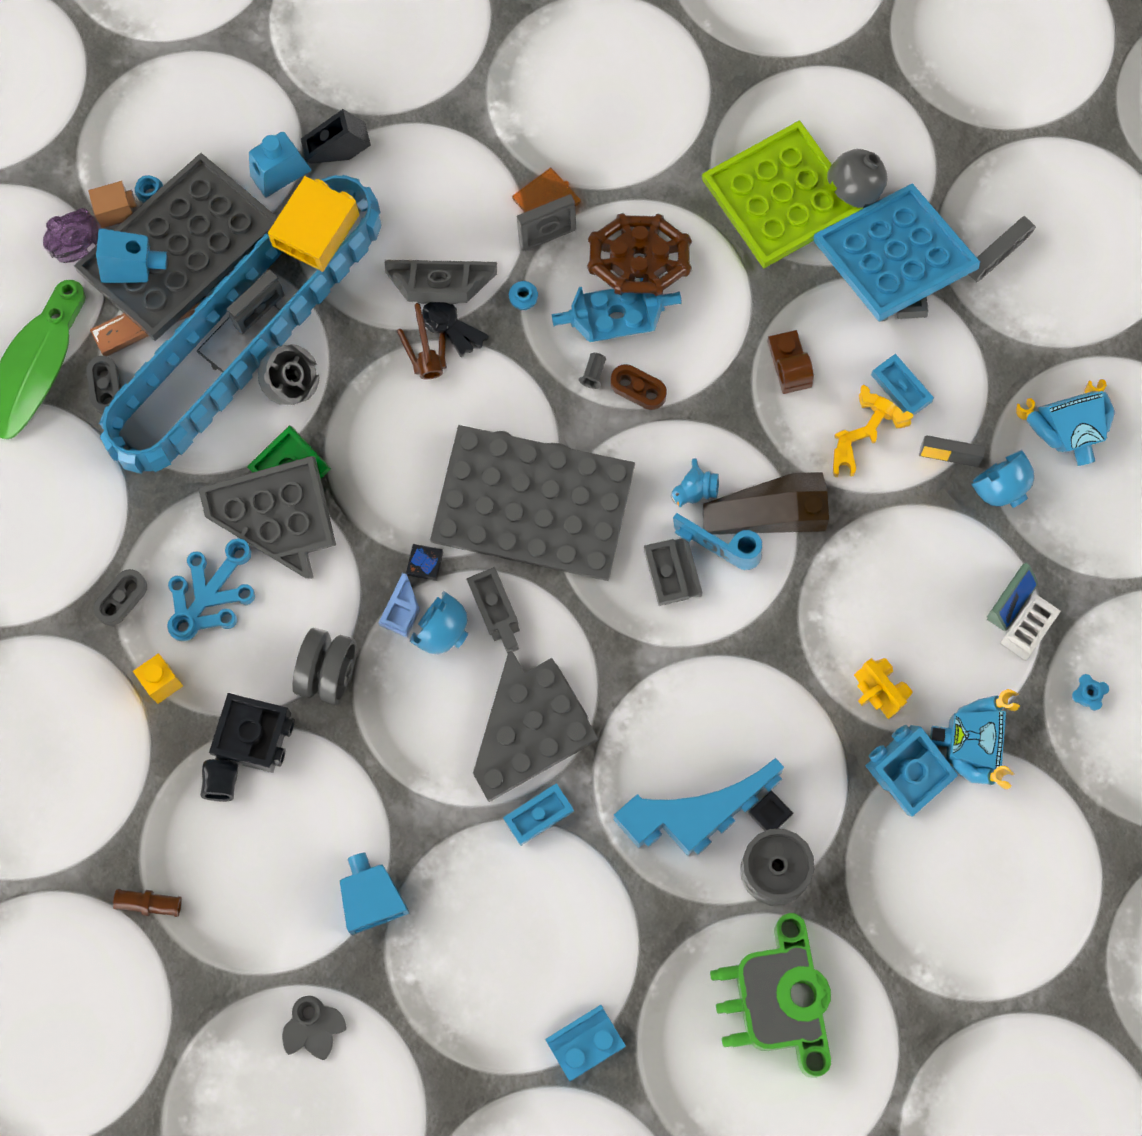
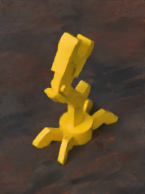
(882, 409)

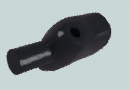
(219, 779)

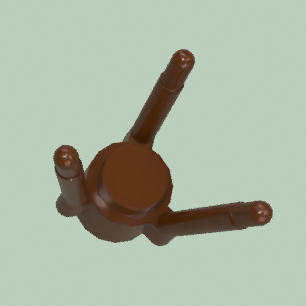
(429, 364)

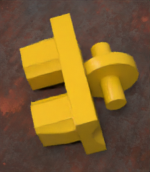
(879, 689)

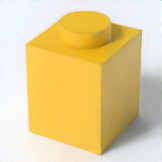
(157, 678)

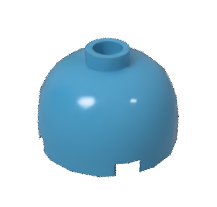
(1006, 481)
(442, 626)

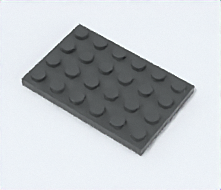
(205, 229)
(533, 502)

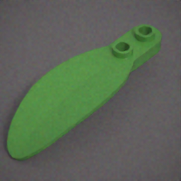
(36, 358)

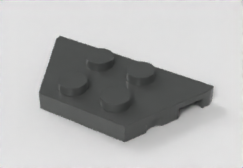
(439, 280)

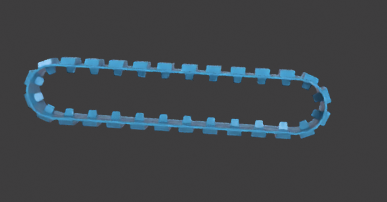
(240, 371)

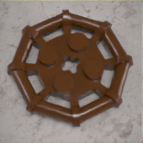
(644, 242)

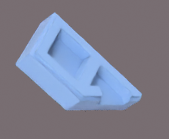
(401, 609)

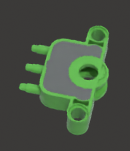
(766, 1001)

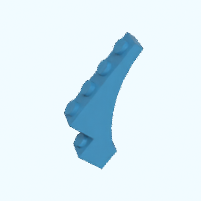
(694, 818)

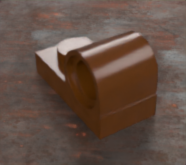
(791, 363)

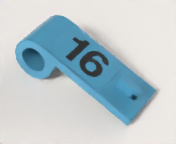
(742, 551)

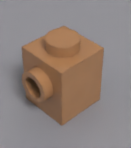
(112, 203)

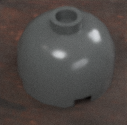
(858, 177)
(288, 375)

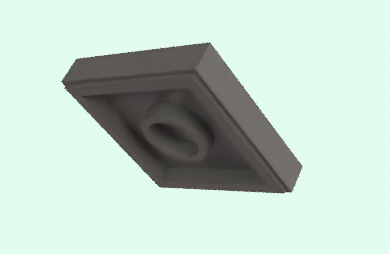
(546, 222)

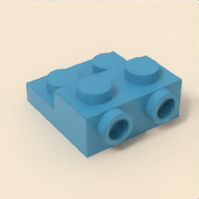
(911, 768)

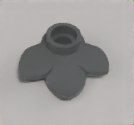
(312, 1032)

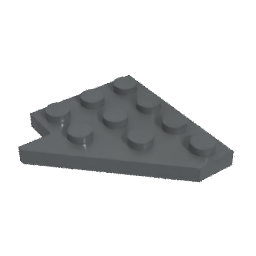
(275, 511)
(529, 727)

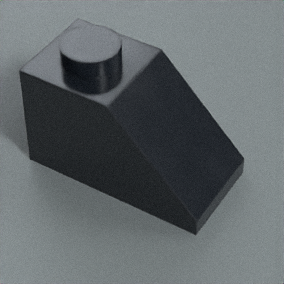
(336, 139)

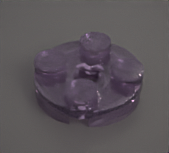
(80, 226)

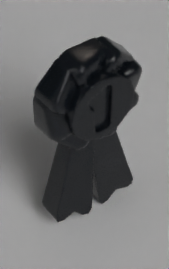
(442, 318)

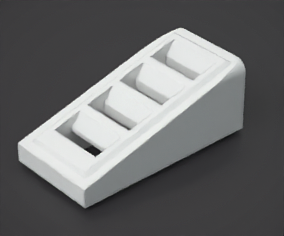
(1017, 645)

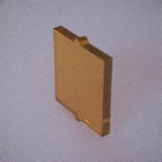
(543, 190)

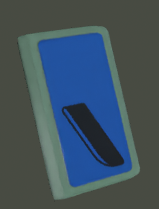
(1013, 598)

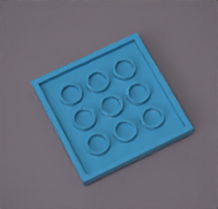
(896, 252)

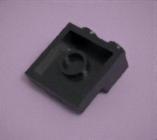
(252, 732)

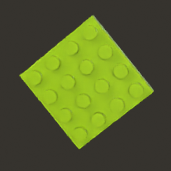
(778, 193)

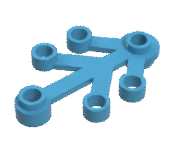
(208, 594)

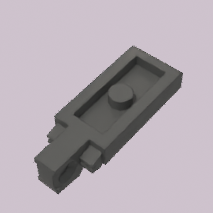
(495, 607)

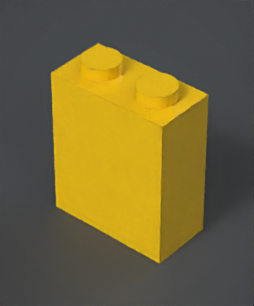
(314, 223)

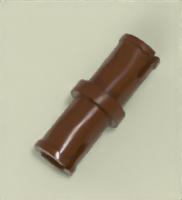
(147, 902)

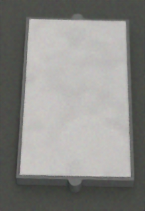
(228, 342)

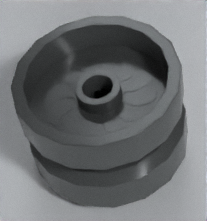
(324, 666)
(777, 886)

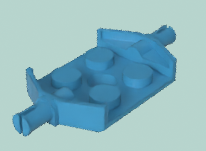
(592, 313)

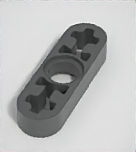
(1003, 247)

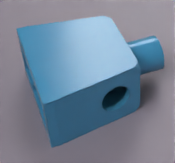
(276, 163)
(126, 257)
(369, 896)

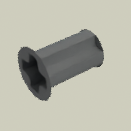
(593, 371)

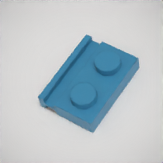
(585, 1043)

